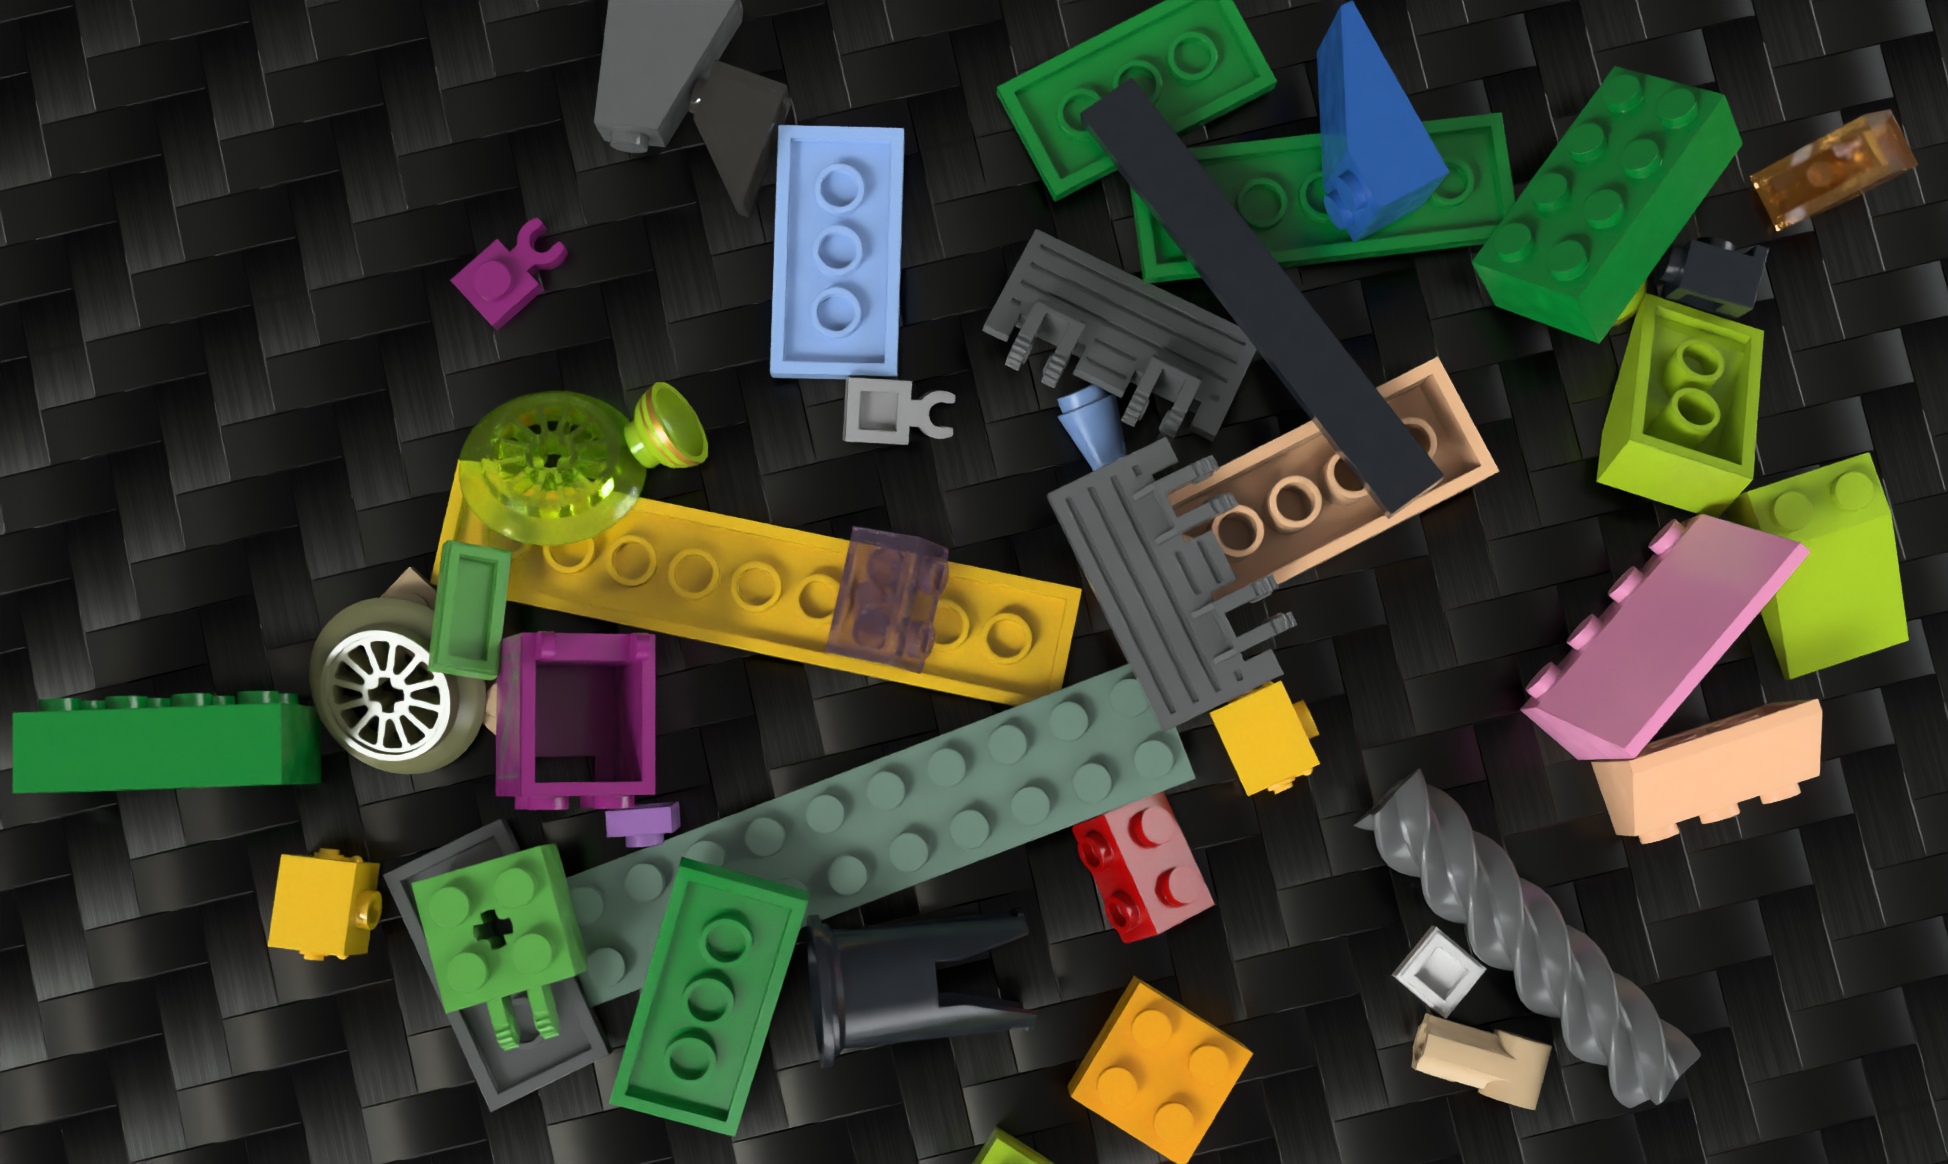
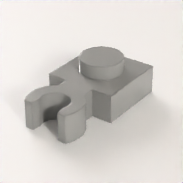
(884, 411)

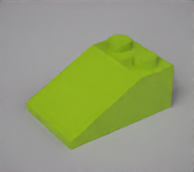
(1684, 409)
(1849, 586)

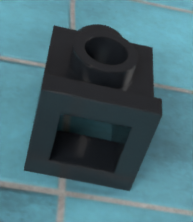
(1712, 276)

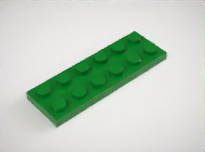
(1281, 196)

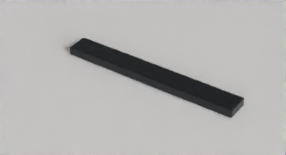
(1262, 299)

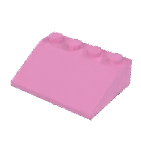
(1658, 635)

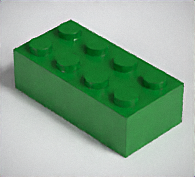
(1608, 202)
(166, 743)

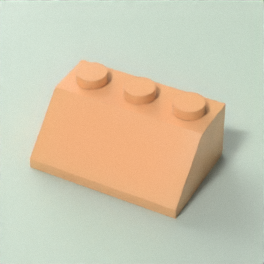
(1713, 769)

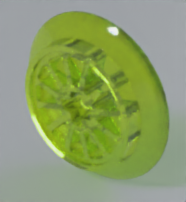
(533, 517)

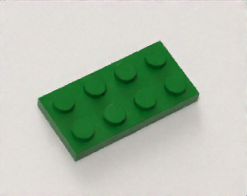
(1183, 54)
(709, 996)

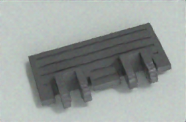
(1121, 335)
(1161, 587)

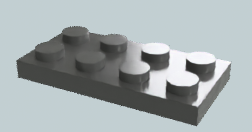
(537, 1061)

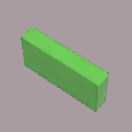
(469, 610)

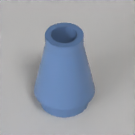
(1094, 425)

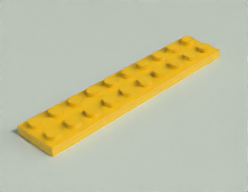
(777, 596)

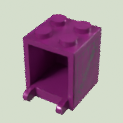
(576, 701)

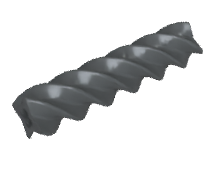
(1523, 931)

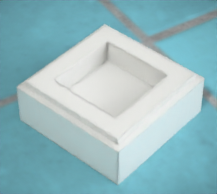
(1439, 971)

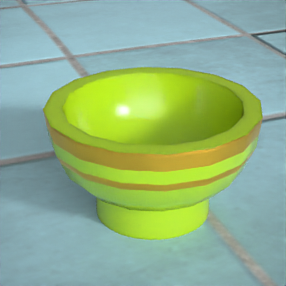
(666, 430)

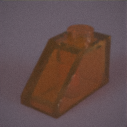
(1834, 169)

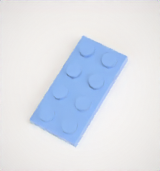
(837, 252)

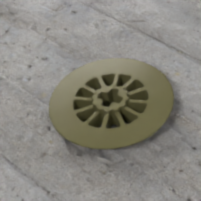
(403, 626)

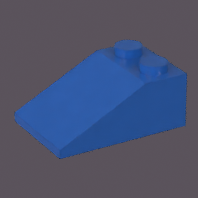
(1372, 141)

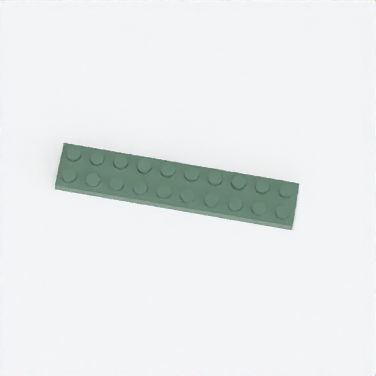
(897, 817)

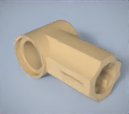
(1497, 1062)

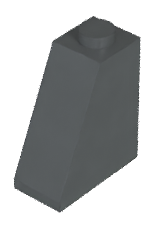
(653, 62)

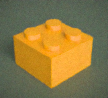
(1159, 1071)

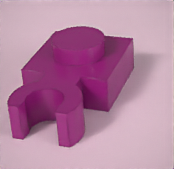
(502, 281)

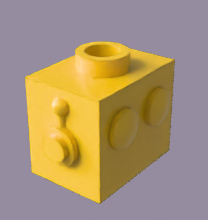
(1267, 738)
(325, 904)

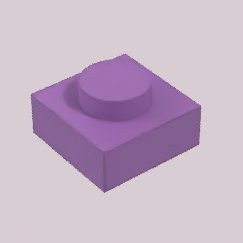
(644, 823)

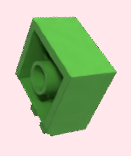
(480, 967)

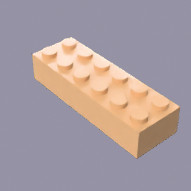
(1306, 503)

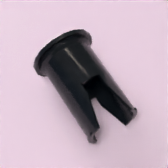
(882, 981)

